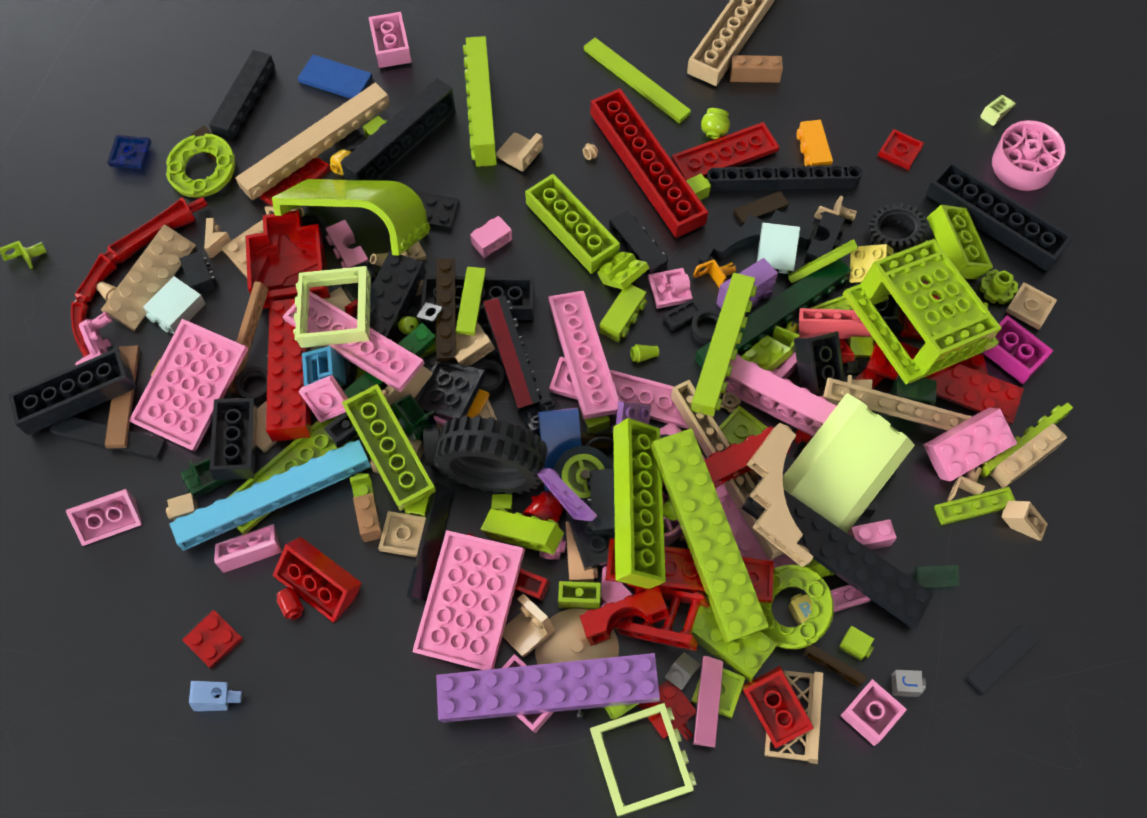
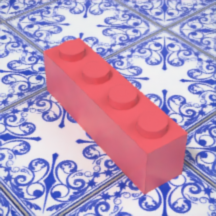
(831, 320)

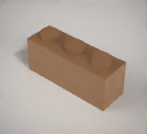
(756, 68)

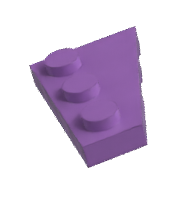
(566, 496)

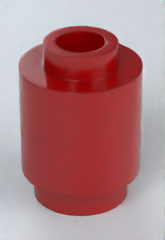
(289, 603)

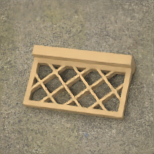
(814, 714)

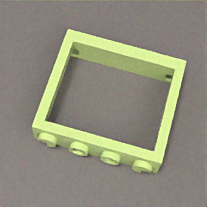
(326, 278)
(610, 777)

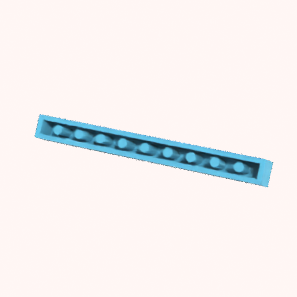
(269, 495)

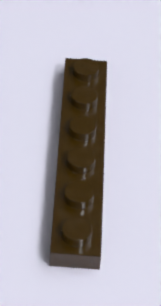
(447, 319)

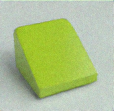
(502, 501)

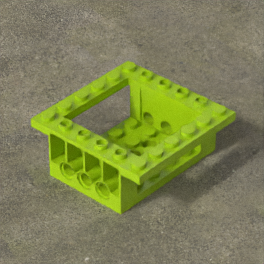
(947, 337)

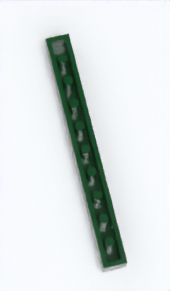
(787, 305)

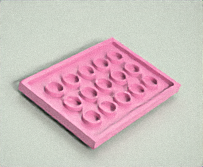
(186, 382)
(469, 601)

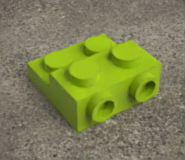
(622, 270)

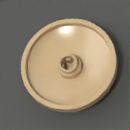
(570, 642)

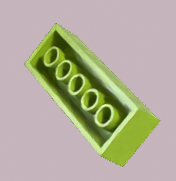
(572, 223)
(388, 447)

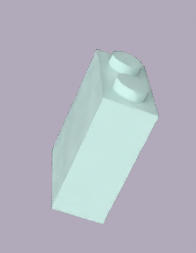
(779, 246)
(173, 304)

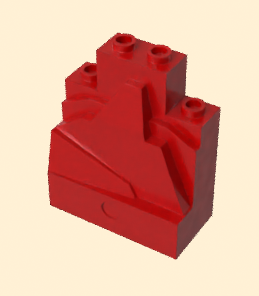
(282, 254)

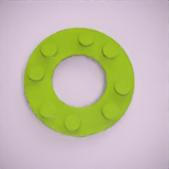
(188, 148)
(820, 616)

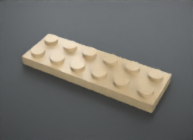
(148, 277)

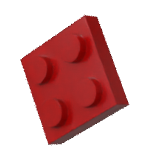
(212, 639)

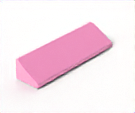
(708, 702)

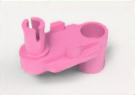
(92, 337)

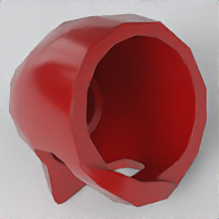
(545, 507)

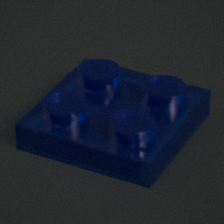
(129, 152)

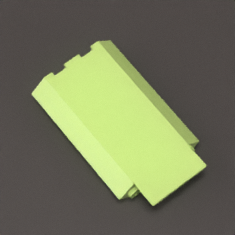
(846, 463)

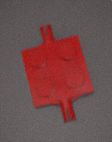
(680, 707)

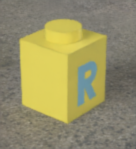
(800, 608)

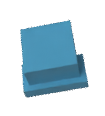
(321, 364)

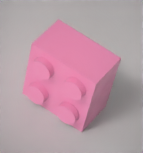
(873, 712)

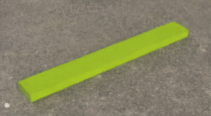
(637, 80)

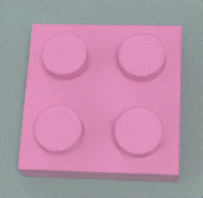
(324, 398)

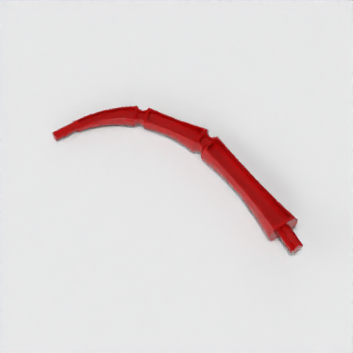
(175, 216)

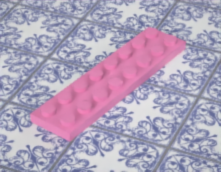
(584, 355)
(378, 356)
(629, 389)

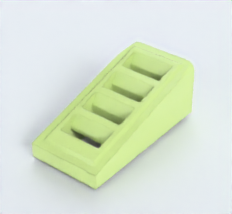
(996, 111)

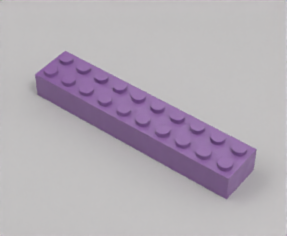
(547, 688)

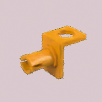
(717, 273)

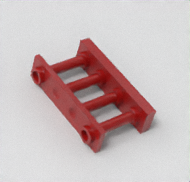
(666, 634)

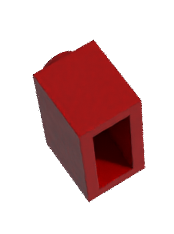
(532, 585)

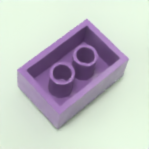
(765, 279)

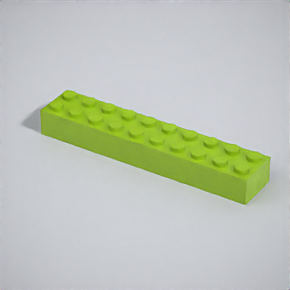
(708, 536)

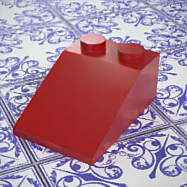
(777, 706)

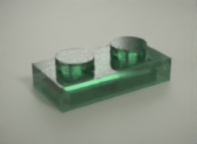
(937, 575)

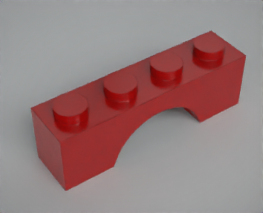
(600, 622)

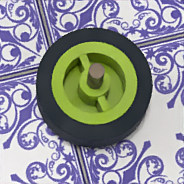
(575, 468)

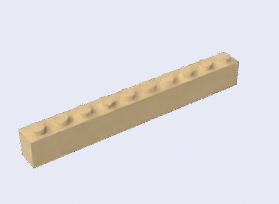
(313, 141)
(712, 440)

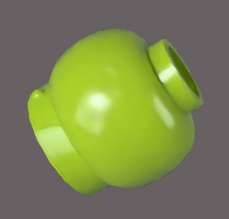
(715, 123)

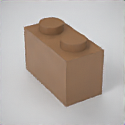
(368, 517)

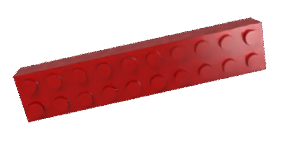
(648, 163)

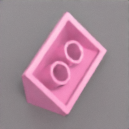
(104, 516)
(247, 548)

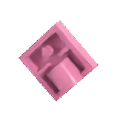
(670, 288)

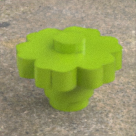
(998, 286)

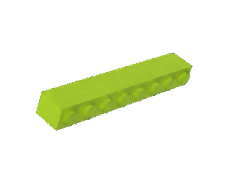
(723, 345)

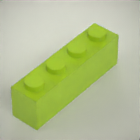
(522, 530)

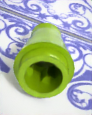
(643, 352)

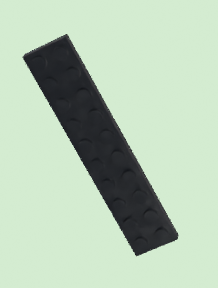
(854, 562)

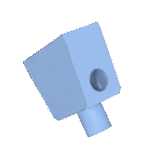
(204, 692)

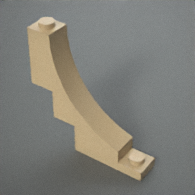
(776, 521)

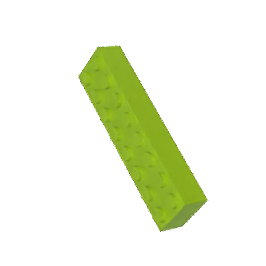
(479, 101)
(638, 506)

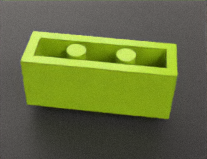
(623, 313)

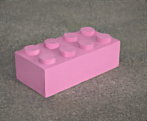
(970, 444)

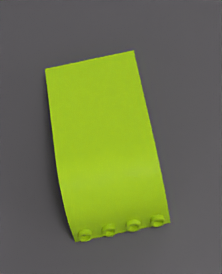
(391, 200)

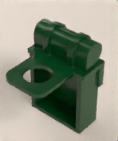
(411, 417)
(199, 479)

